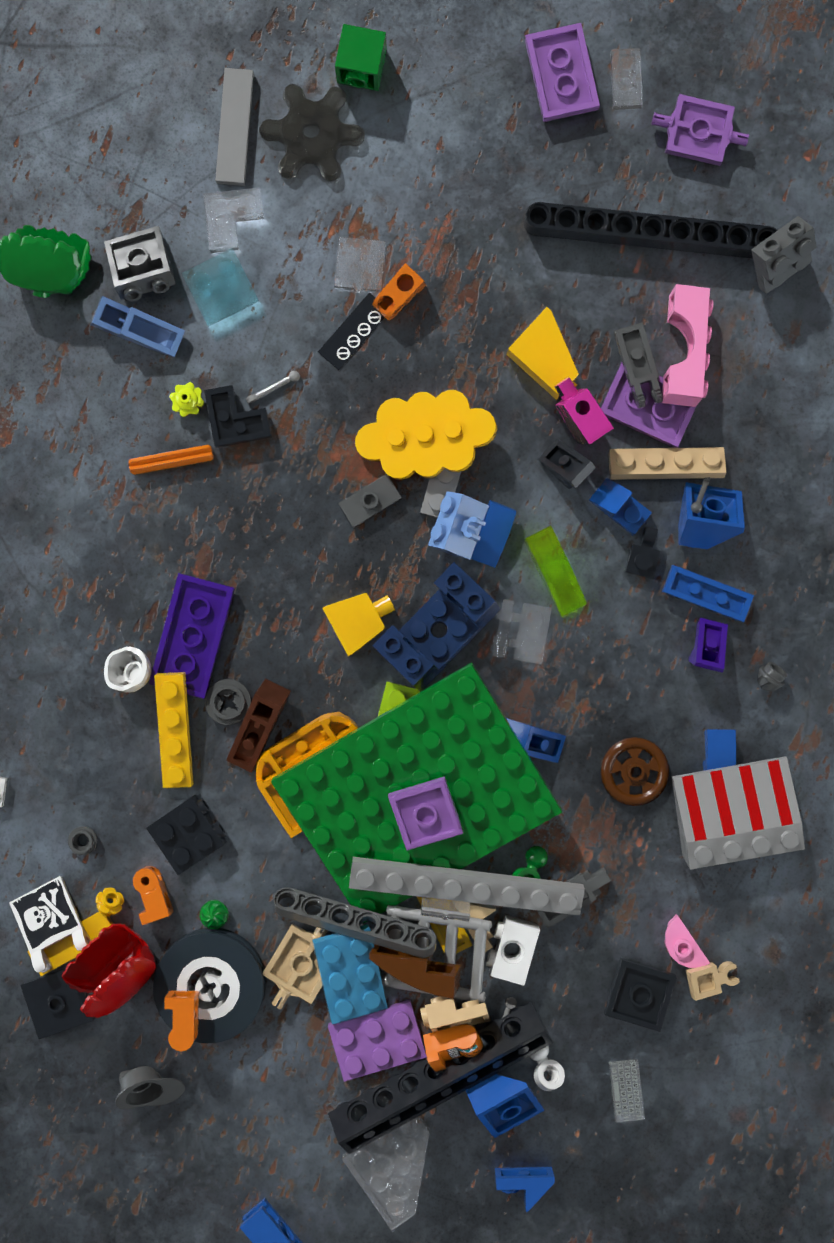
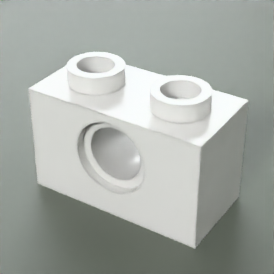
(513, 967)

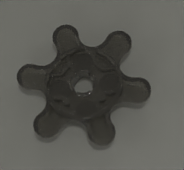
(316, 150)

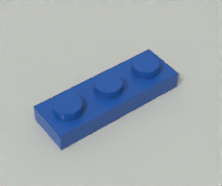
(707, 593)

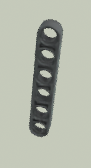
(351, 927)

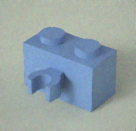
(458, 525)

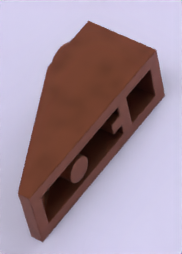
(258, 725)

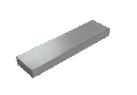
(234, 126)

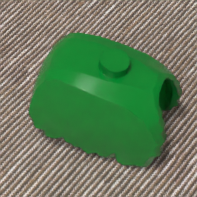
(44, 260)

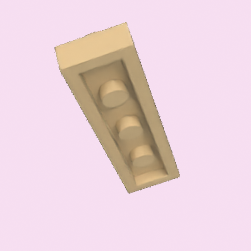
(667, 463)

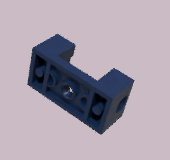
(460, 606)

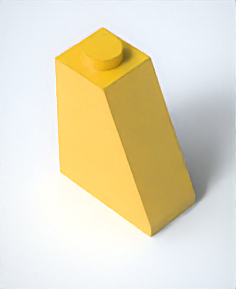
(544, 353)

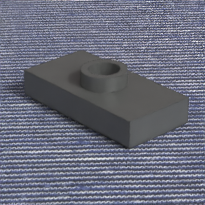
(370, 500)

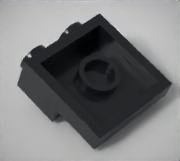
(187, 834)

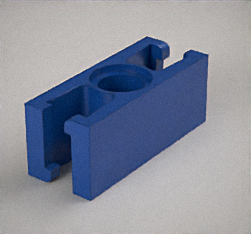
(265, 1225)

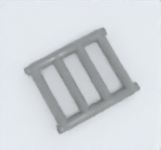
(479, 925)

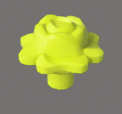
(186, 399)

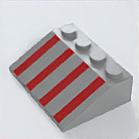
(737, 813)

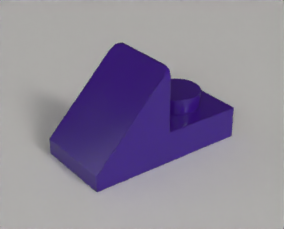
(710, 645)

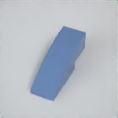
(137, 327)

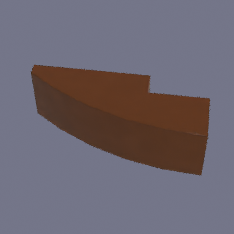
(421, 973)

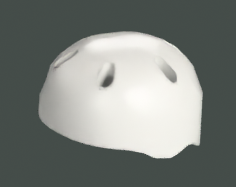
(136, 671)

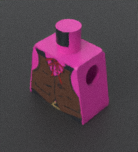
(590, 421)

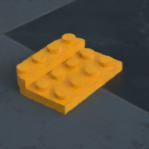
(293, 750)

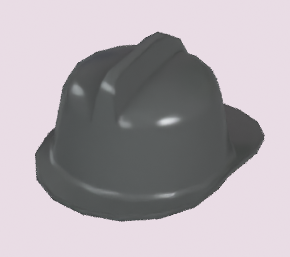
(146, 1088)

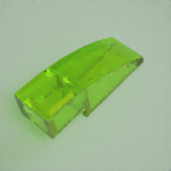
(555, 570)

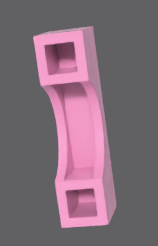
(689, 313)

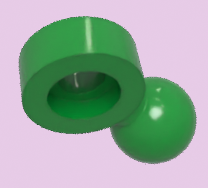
(536, 858)

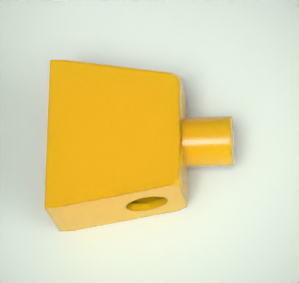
(358, 620)

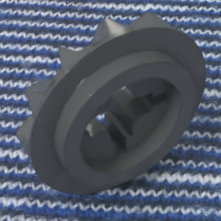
(214, 702)

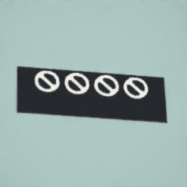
(352, 333)

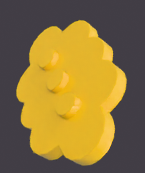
(426, 434)

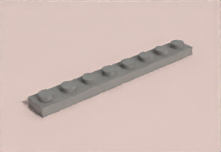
(466, 886)

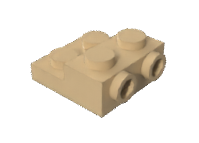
(444, 1013)

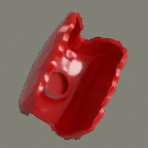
(111, 968)

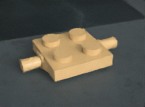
(295, 966)

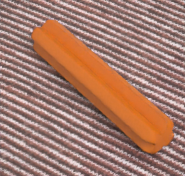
(170, 459)

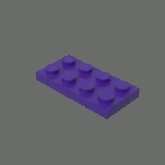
(193, 632)

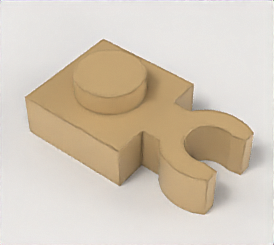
(707, 979)

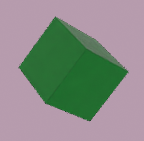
(360, 57)

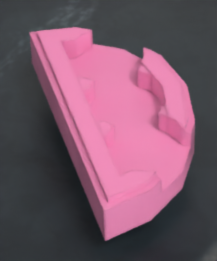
(682, 945)

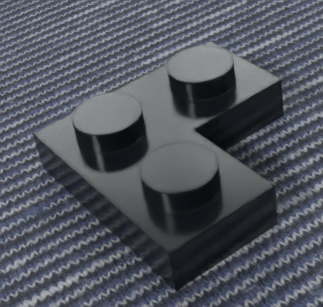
(232, 427)

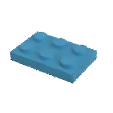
(348, 976)

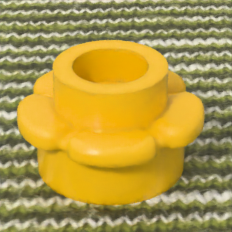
(104, 906)

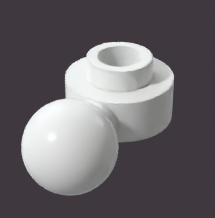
(550, 1066)

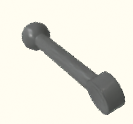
(696, 507)

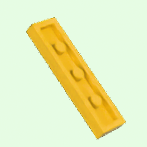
(174, 729)

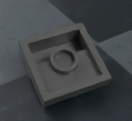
(783, 254)
(139, 264)

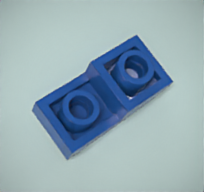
(494, 534)
(719, 748)

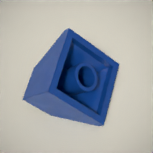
(718, 521)
(503, 1103)

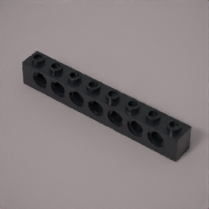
(432, 1092)

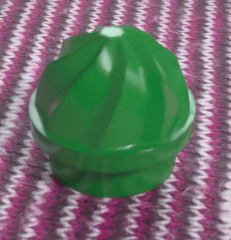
(214, 914)

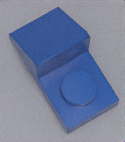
(620, 506)
(533, 1180)

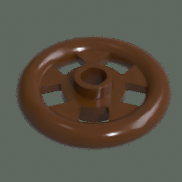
(622, 791)

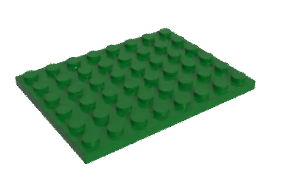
(438, 733)

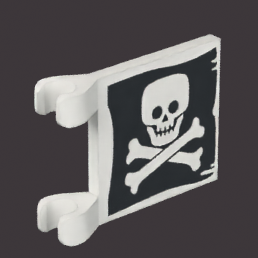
(46, 918)

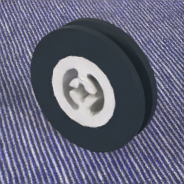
(239, 969)

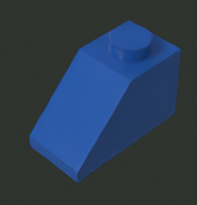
(538, 741)

